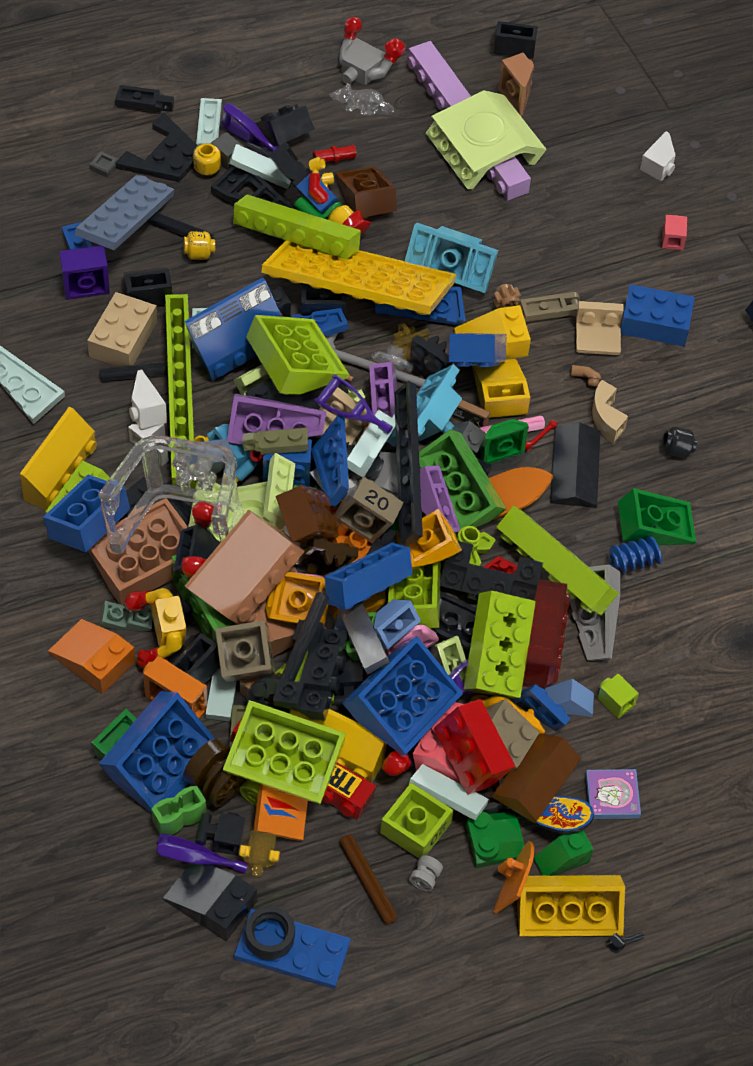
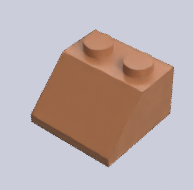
(516, 80)

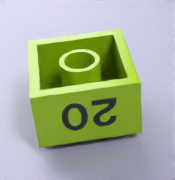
(416, 821)

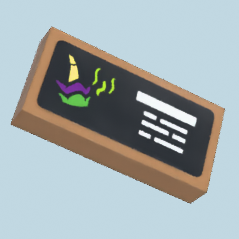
(470, 412)

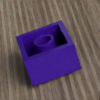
(84, 272)

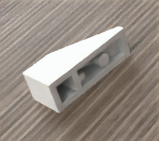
(147, 405)

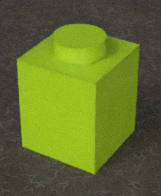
(617, 695)

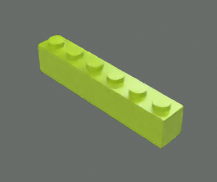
(297, 226)
(557, 560)

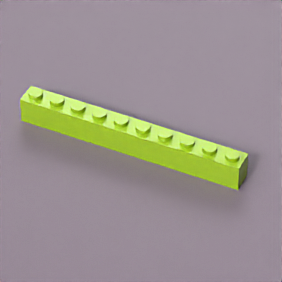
(179, 373)

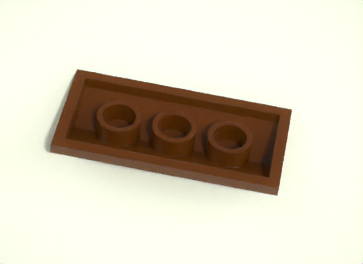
(538, 776)

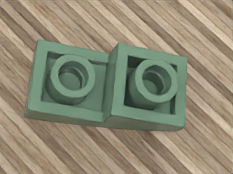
(119, 618)

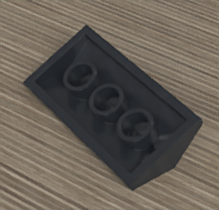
(576, 465)
(456, 619)

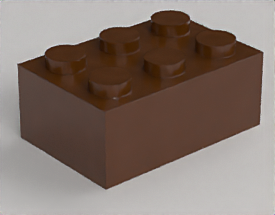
(307, 514)

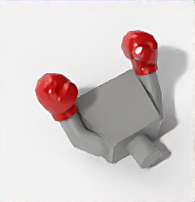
(363, 61)

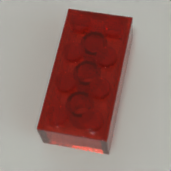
(547, 634)

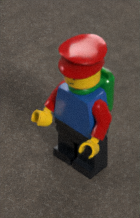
(315, 193)

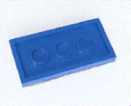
(313, 958)

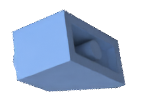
(395, 621)

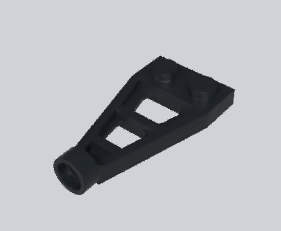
(235, 178)

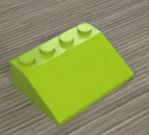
(294, 353)
(285, 752)

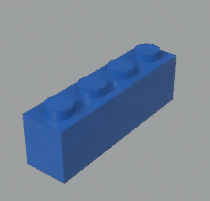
(368, 576)

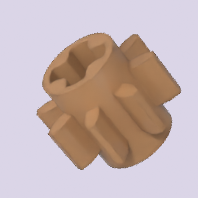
(506, 296)

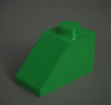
(564, 854)

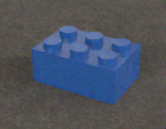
(657, 315)
(477, 349)
(79, 517)

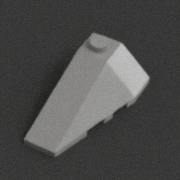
(598, 630)

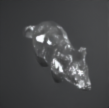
(367, 100)

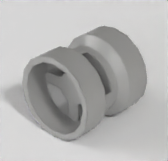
(425, 874)

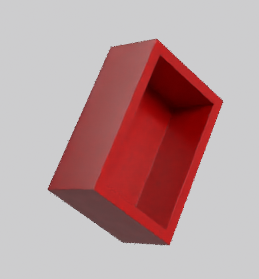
(474, 746)

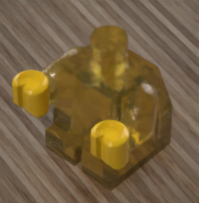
(260, 851)

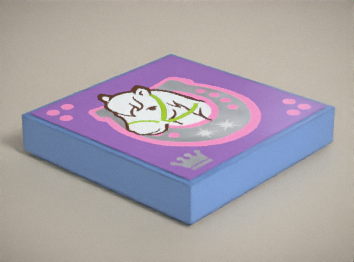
(613, 793)

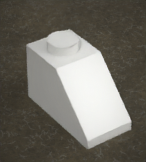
(659, 158)

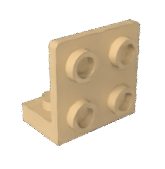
(598, 328)
(344, 403)

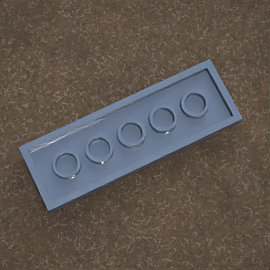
(124, 212)

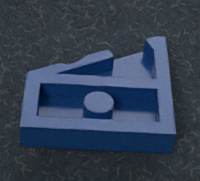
(544, 708)

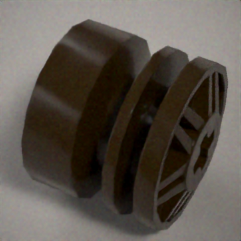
(207, 773)

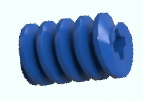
(634, 553)

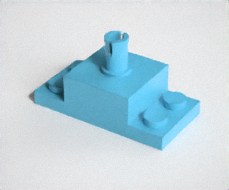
(452, 253)
(435, 404)

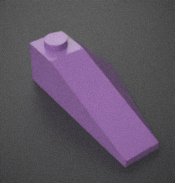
(259, 414)

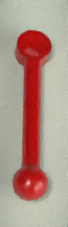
(552, 424)

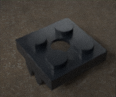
(430, 351)

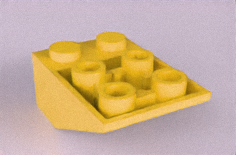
(502, 389)

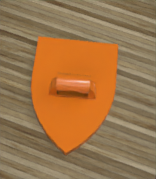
(520, 486)
(515, 876)

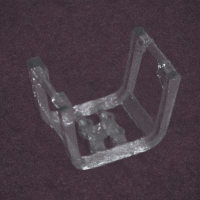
(146, 448)

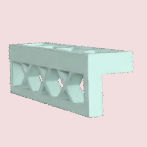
(369, 446)

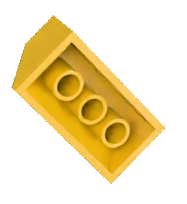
(57, 459)
(362, 749)
(572, 906)

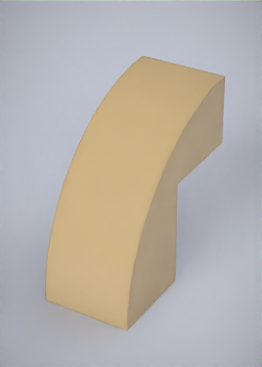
(606, 418)

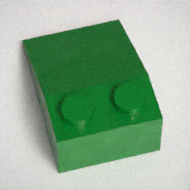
(656, 516)

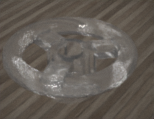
(394, 355)

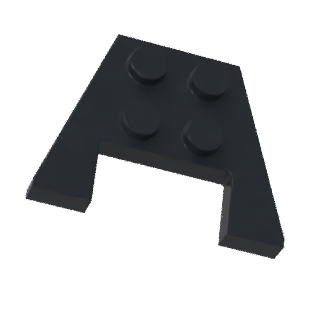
(170, 159)

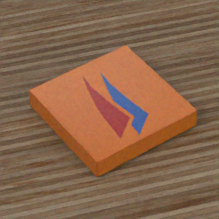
(280, 813)

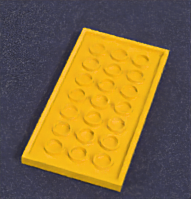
(362, 276)

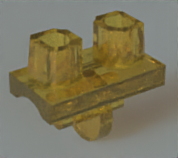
(406, 335)

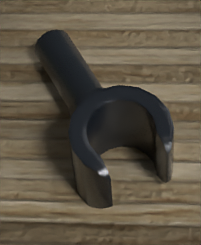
(617, 944)

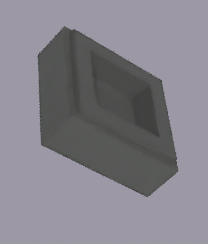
(103, 164)

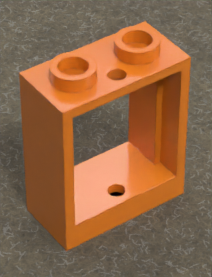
(164, 676)

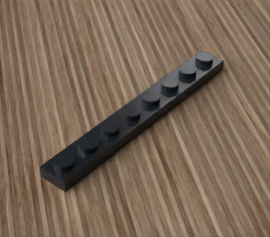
(408, 464)

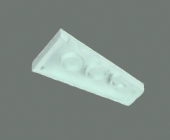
(27, 387)

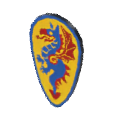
(564, 815)

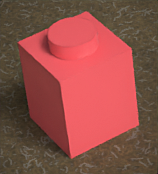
(674, 232)

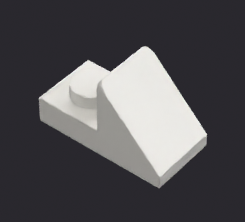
(137, 434)

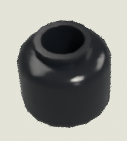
(679, 442)

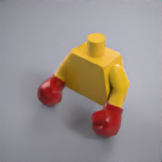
(167, 619)

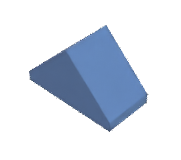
(572, 697)

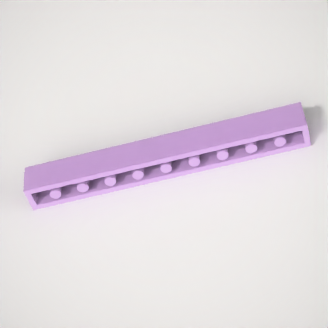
(447, 91)

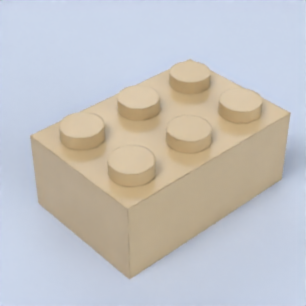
(122, 330)

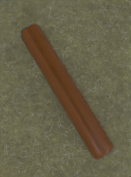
(368, 879)

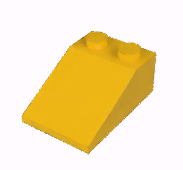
(502, 321)

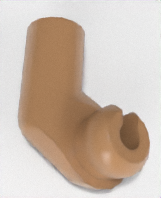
(586, 372)

